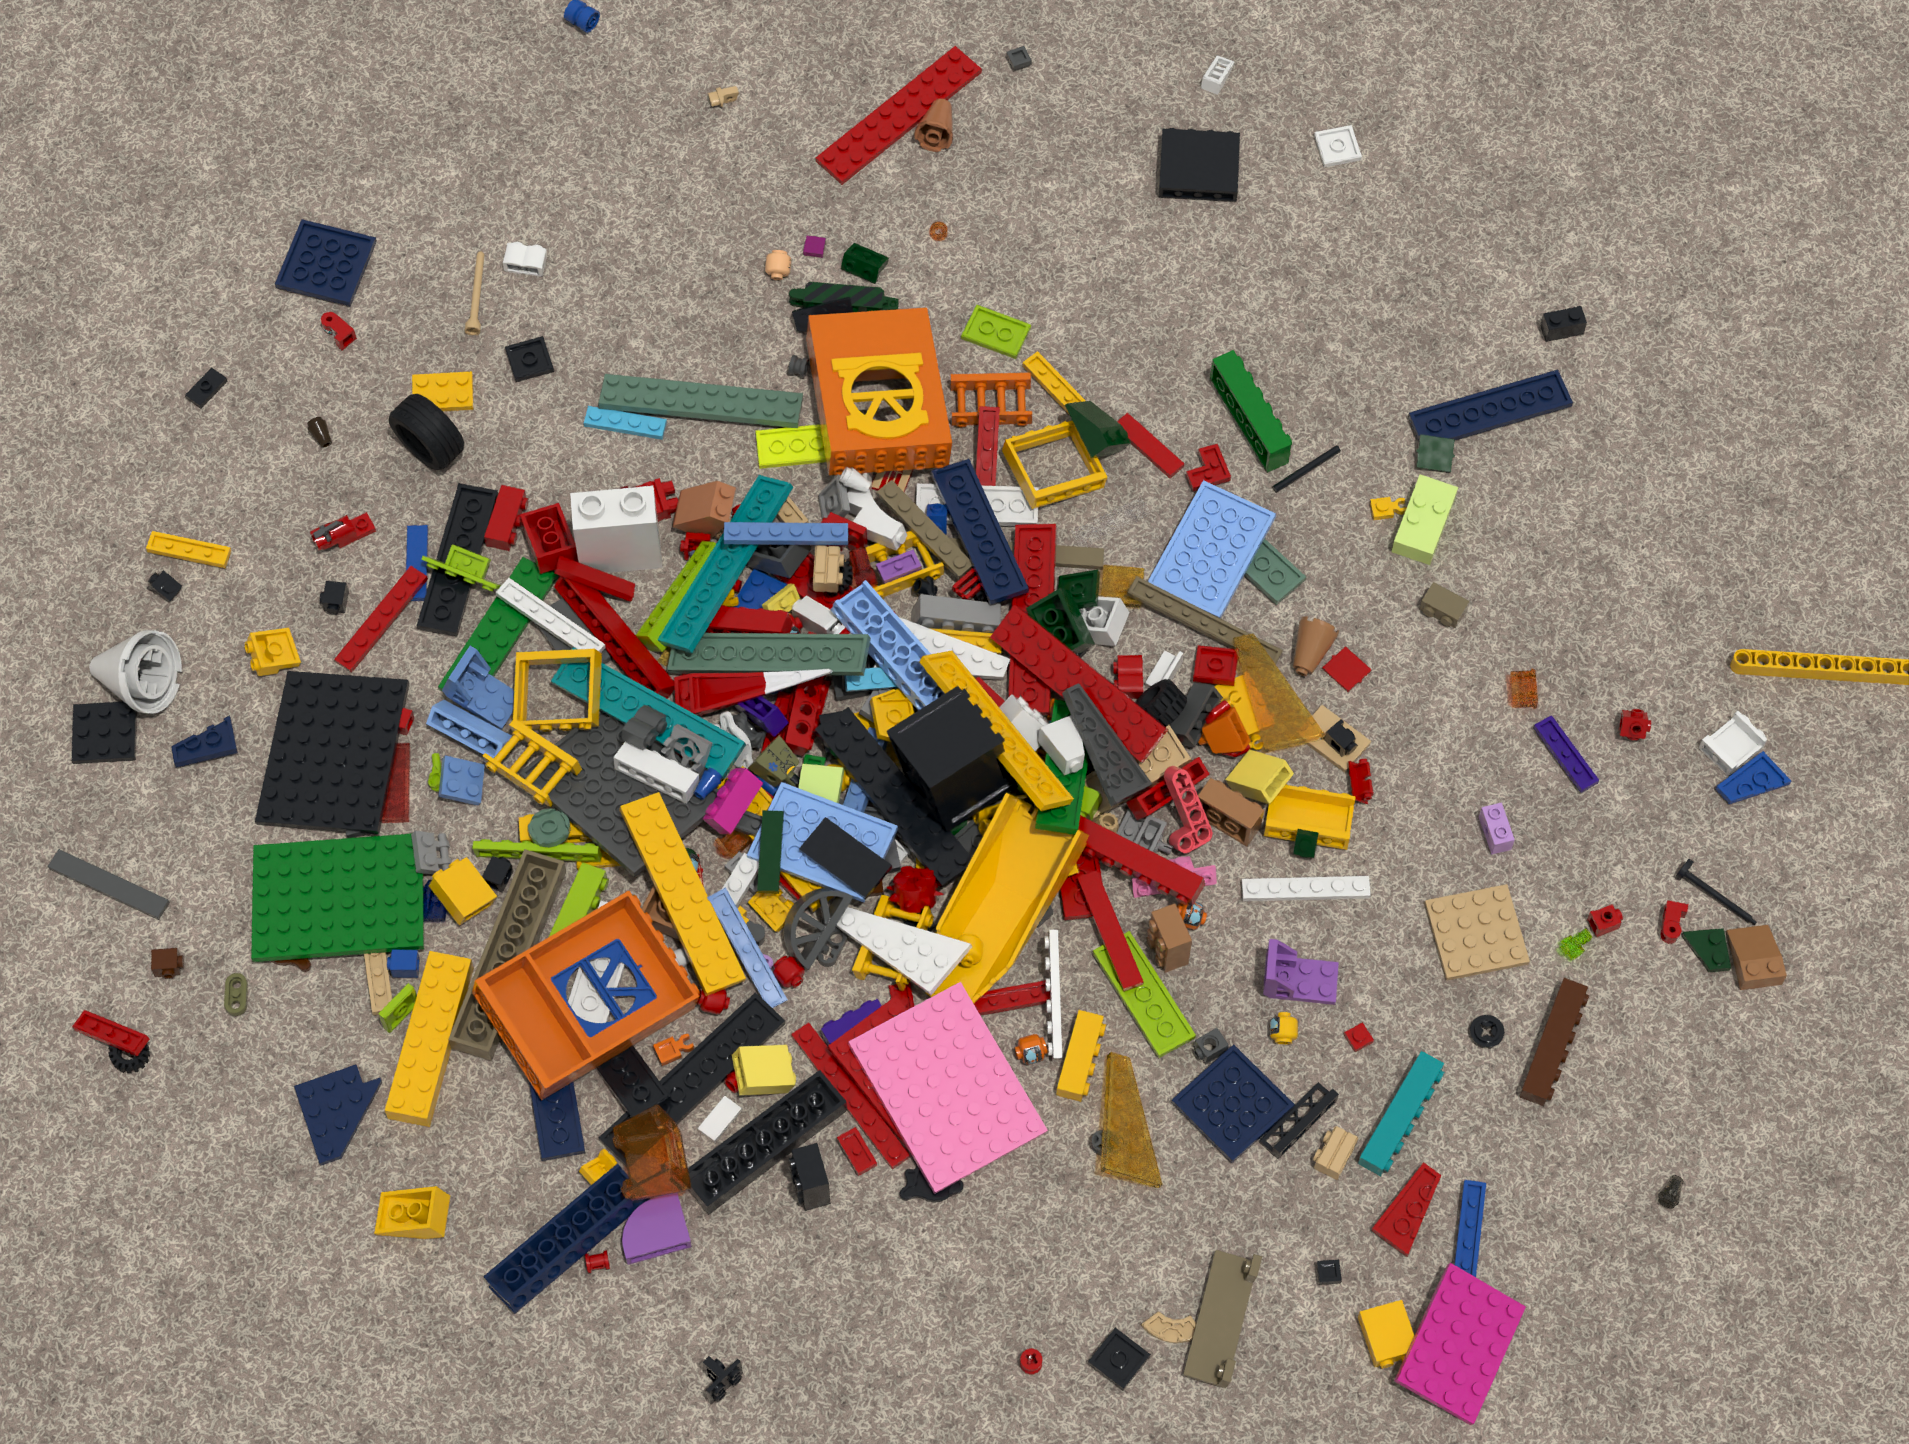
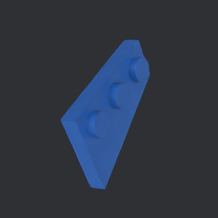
(1753, 779)

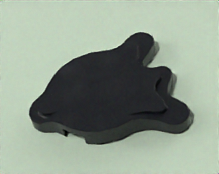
(919, 1188)

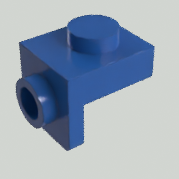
(938, 514)

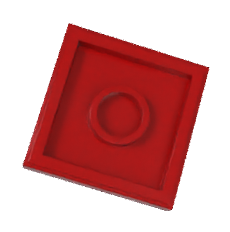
(1215, 665)

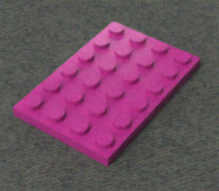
(1460, 1344)

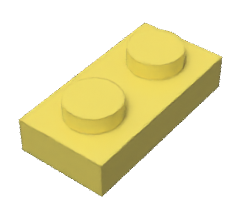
(783, 599)

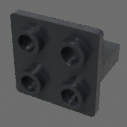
(721, 1378)

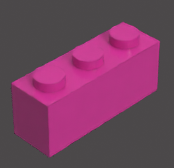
(732, 800)

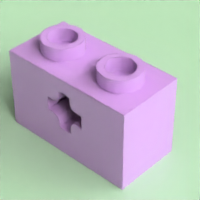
(1496, 828)

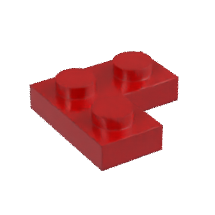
(1213, 469)

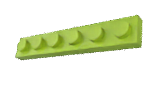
(564, 852)

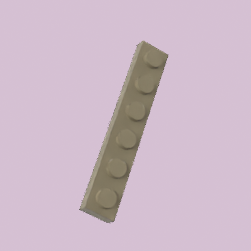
(925, 529)

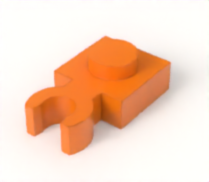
(669, 1050)

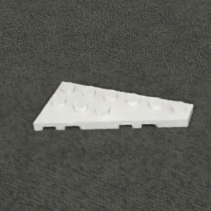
(976, 659)
(913, 952)

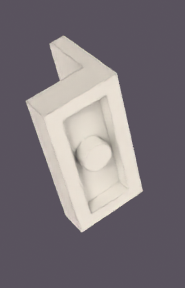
(1165, 668)

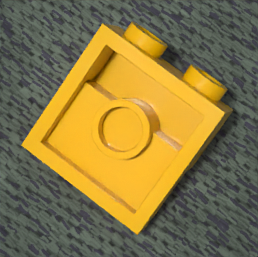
(271, 651)

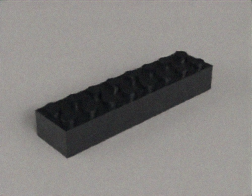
(765, 1141)

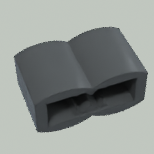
(644, 727)

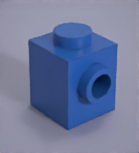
(404, 963)

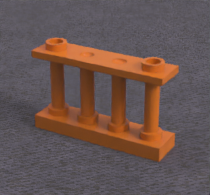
(991, 381)

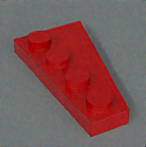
(1405, 1214)

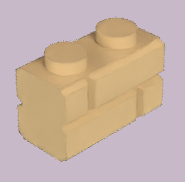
(827, 569)
(1335, 1153)

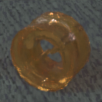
(941, 236)

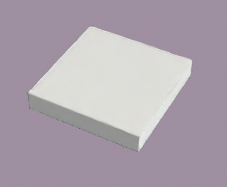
(1337, 146)

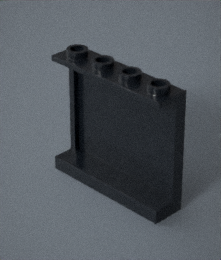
(1199, 165)

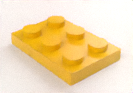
(446, 390)

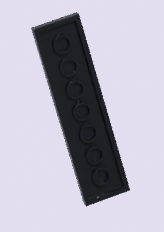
(465, 528)

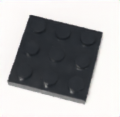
(103, 733)

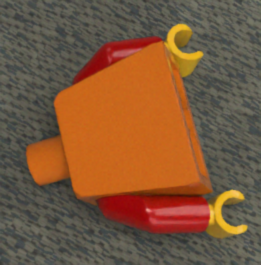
(1226, 731)

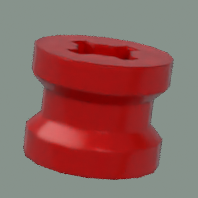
(1030, 1366)

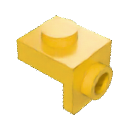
(598, 1167)

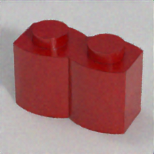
(1129, 675)

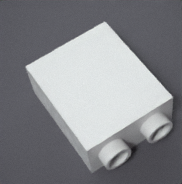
(617, 529)

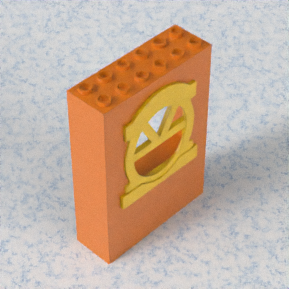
(870, 348)

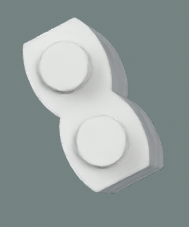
(525, 259)

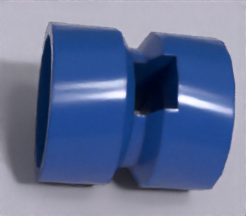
(584, 16)

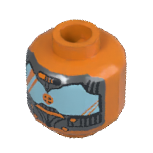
(1192, 915)
(1031, 1049)

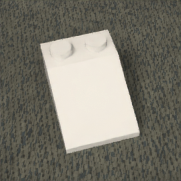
(1105, 620)

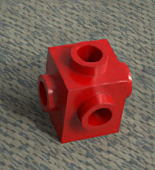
(1634, 724)

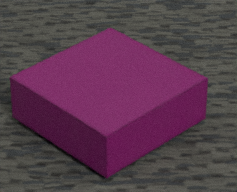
(814, 246)

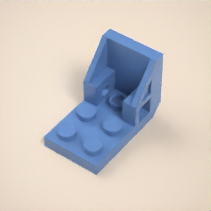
(479, 691)

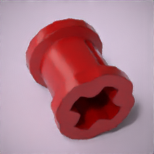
(597, 1261)

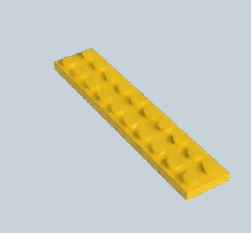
(1019, 756)
(682, 894)

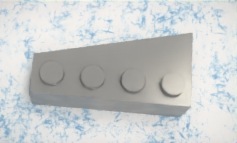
(956, 614)

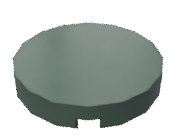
(549, 828)

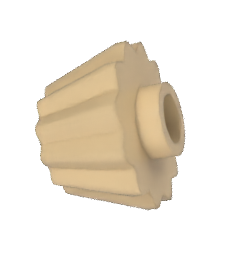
(1108, 821)

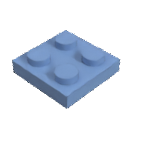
(461, 780)

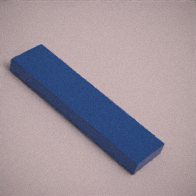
(416, 548)

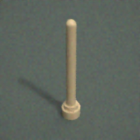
(472, 326)

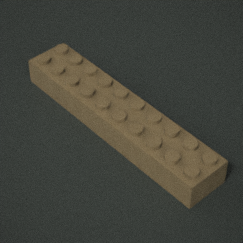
(514, 931)

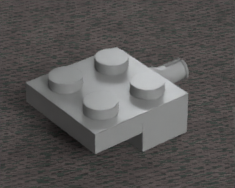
(1145, 832)

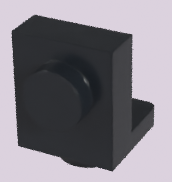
(164, 585)

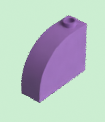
(655, 1229)

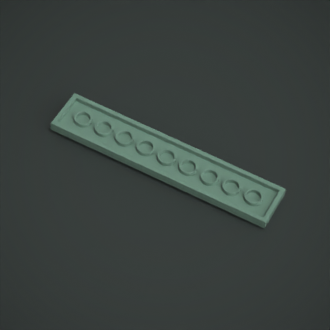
(701, 400)
(773, 653)

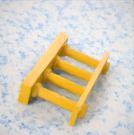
(880, 553)
(535, 743)
(885, 909)

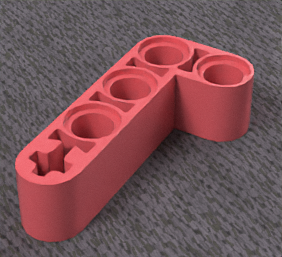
(1184, 808)

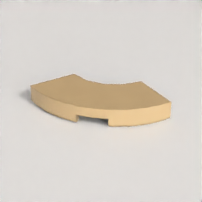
(1169, 1329)

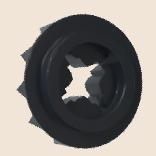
(1487, 1022)

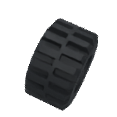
(1163, 701)

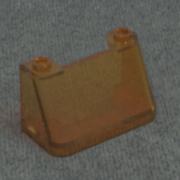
(652, 1155)

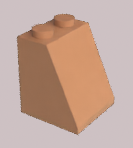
(704, 508)

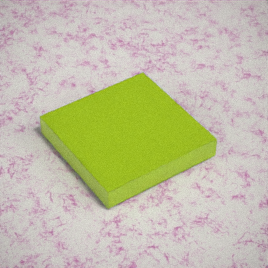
(398, 1008)

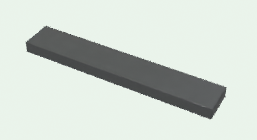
(108, 884)

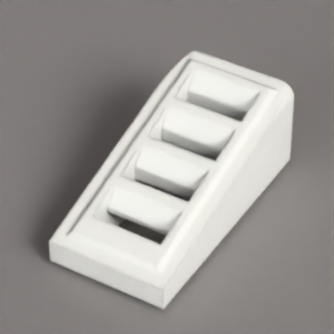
(1212, 84)

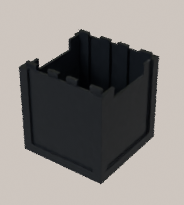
(952, 757)

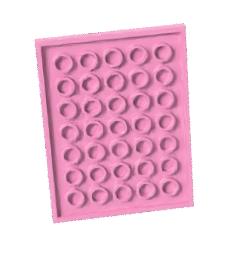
(947, 1087)

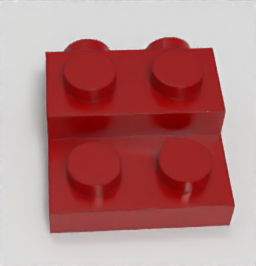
(856, 533)

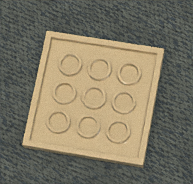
(1476, 932)

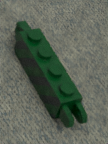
(862, 297)

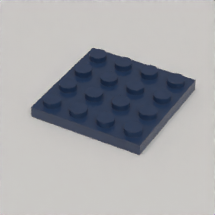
(325, 262)
(1232, 1103)

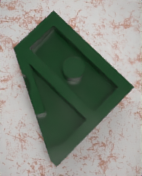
(1710, 948)

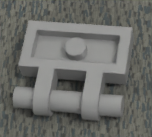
(425, 852)

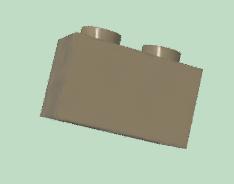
(1444, 605)

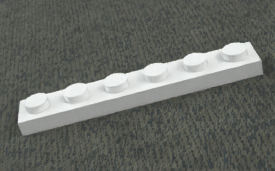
(547, 617)
(1306, 888)
(1053, 1005)

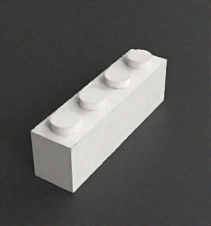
(657, 771)

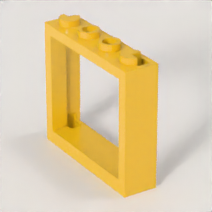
(1058, 492)
(524, 659)

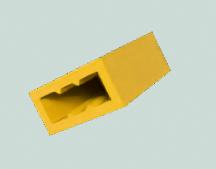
(462, 890)
(1386, 1333)

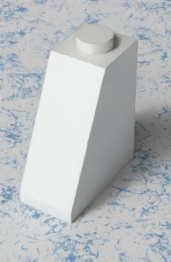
(814, 616)
(1063, 744)

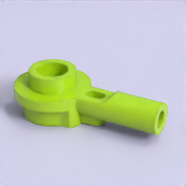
(434, 776)

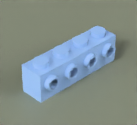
(467, 728)

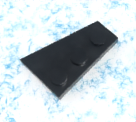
(841, 305)

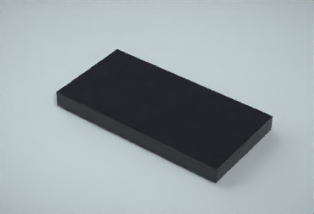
(845, 858)
(633, 1082)

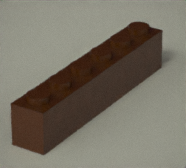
(1554, 1042)

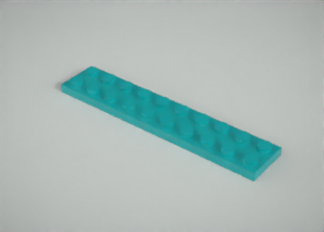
(722, 568)
(624, 697)

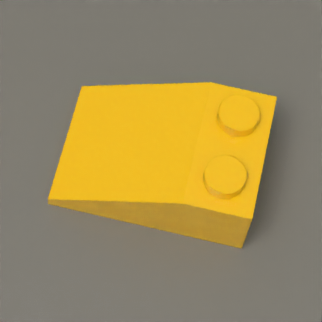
(413, 1213)

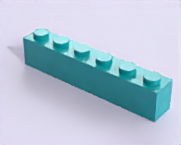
(1401, 1113)

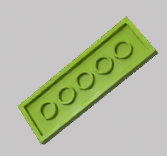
(1149, 1003)

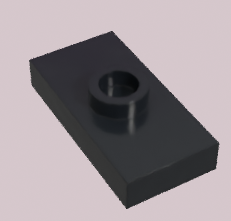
(206, 388)

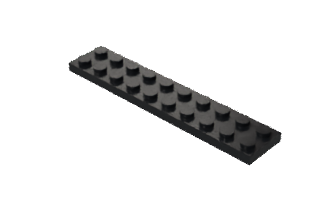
(893, 796)
(710, 1062)

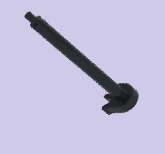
(1712, 892)

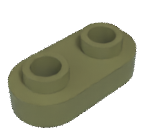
(236, 995)

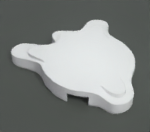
(728, 725)

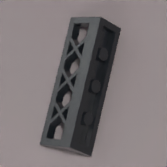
(1316, 1111)

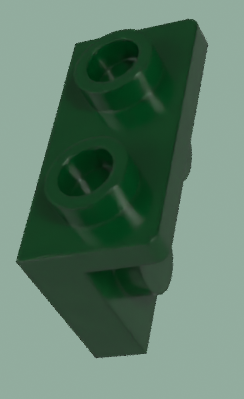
(863, 262)

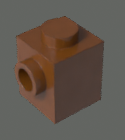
(166, 962)

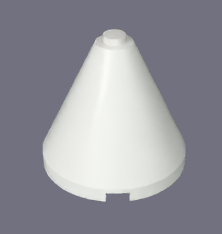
(141, 670)

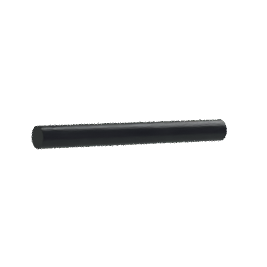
(1306, 468)

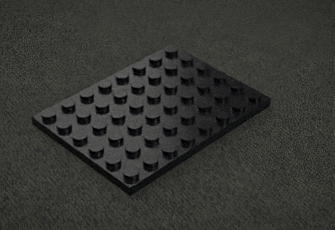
(332, 752)

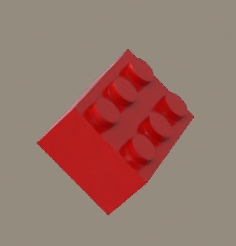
(548, 536)

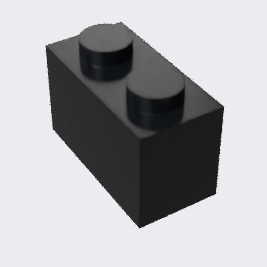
(1563, 323)

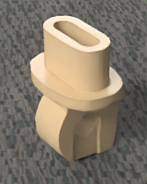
(723, 96)

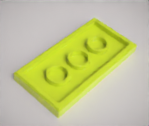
(790, 446)

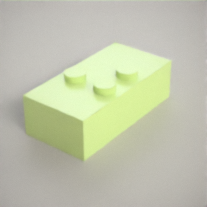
(1424, 519)

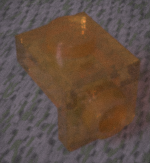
(733, 843)

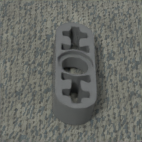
(834, 953)

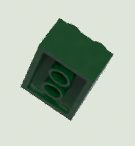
(1097, 429)

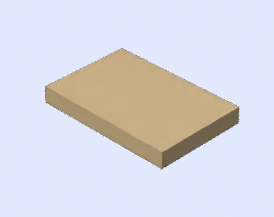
(1326, 720)

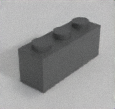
(1200, 702)

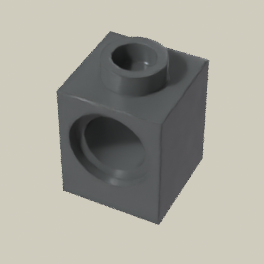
(1214, 1038)

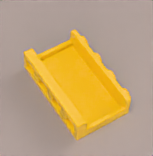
(1312, 811)

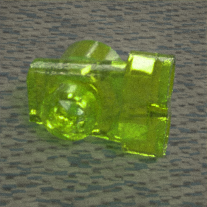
(1572, 946)

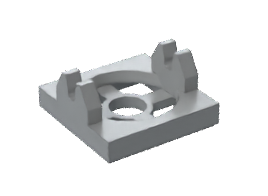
(702, 743)

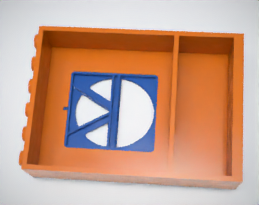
(530, 1003)

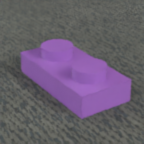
(898, 566)

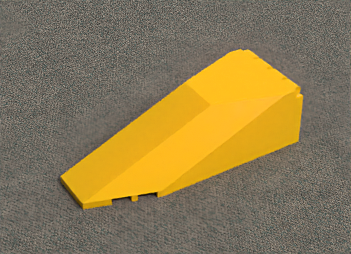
(1006, 892)

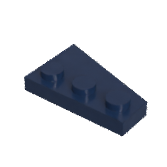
(210, 744)

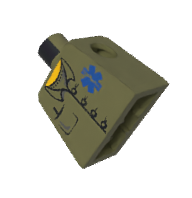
(776, 764)

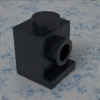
(1341, 739)

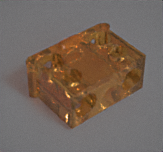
(1523, 689)

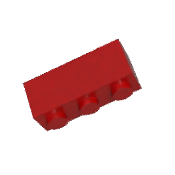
(506, 518)

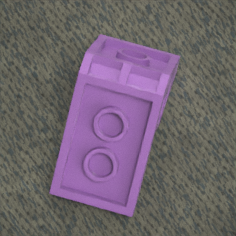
(1298, 978)

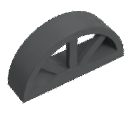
(823, 929)

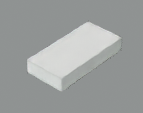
(719, 1119)

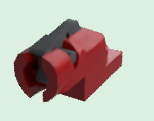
(342, 531)

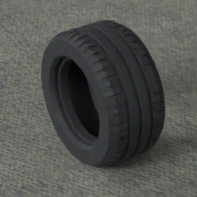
(426, 431)

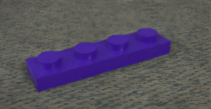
(1566, 754)

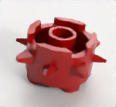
(914, 889)

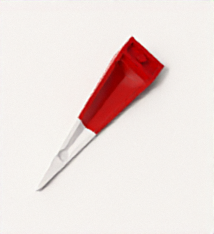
(714, 691)

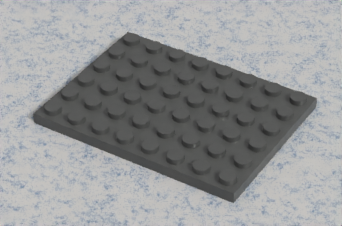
(599, 790)

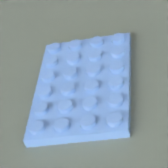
(1212, 548)
(801, 817)

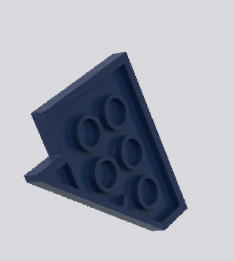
(334, 1109)

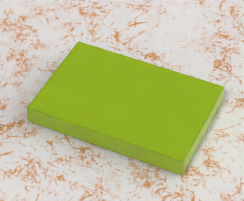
(996, 331)

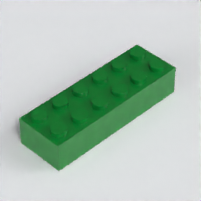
(1251, 411)

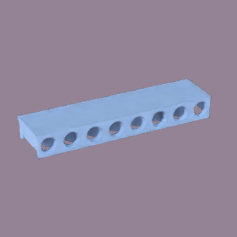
(890, 644)

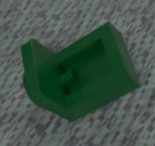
(1305, 843)

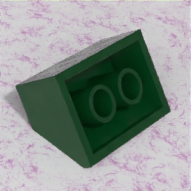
(1063, 619)

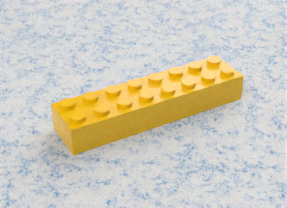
(426, 1040)

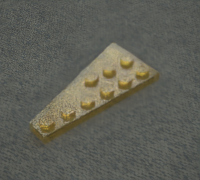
(1276, 707)
(1126, 1137)

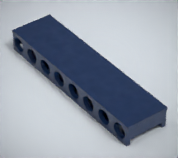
(562, 1241)

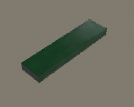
(770, 852)

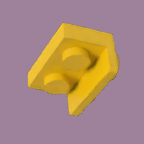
(772, 908)

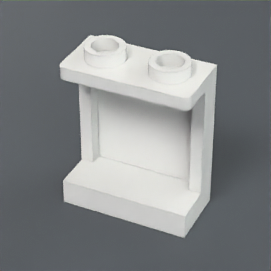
(1733, 743)

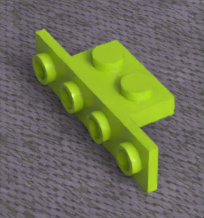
(465, 563)

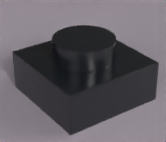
(1329, 1272)

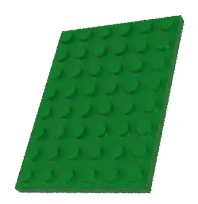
(336, 898)

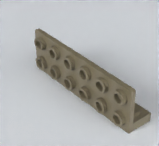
(1221, 1318)

